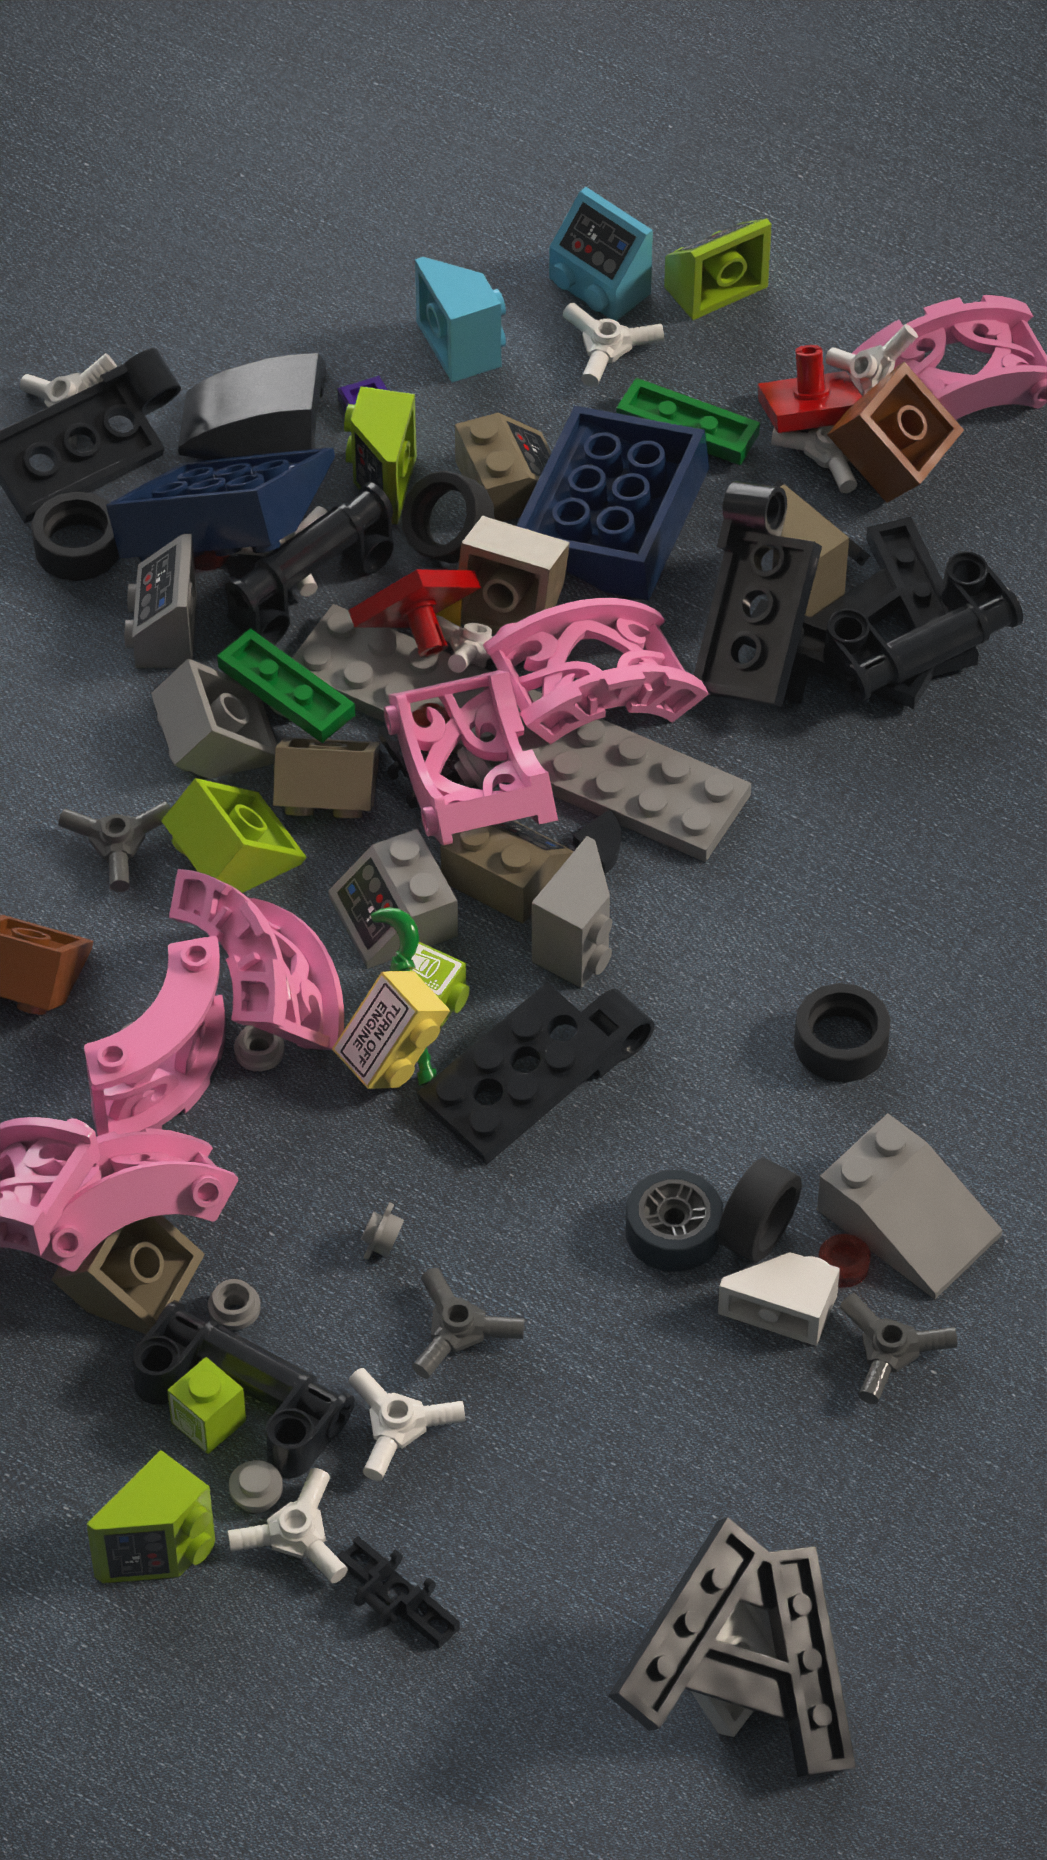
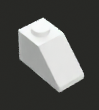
(782, 1296)

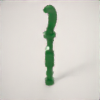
(409, 940)

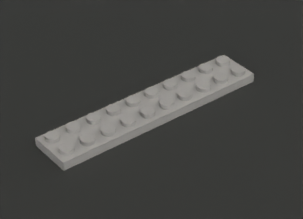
(590, 767)

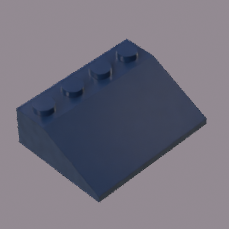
(618, 496)
(220, 503)

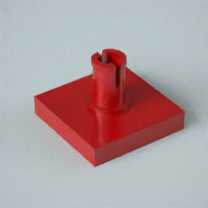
(809, 399)
(414, 603)

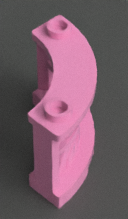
(992, 326)
(645, 678)
(451, 806)
(275, 961)
(167, 1053)
(31, 1167)
(137, 1180)

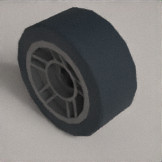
(679, 1197)

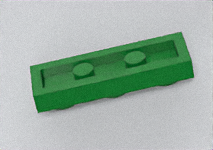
(726, 432)
(286, 685)

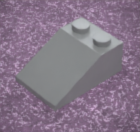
(907, 1206)

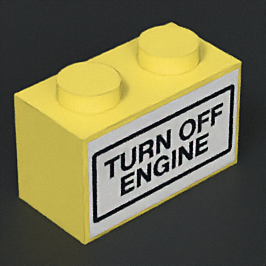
(391, 1030)

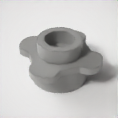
(381, 1232)

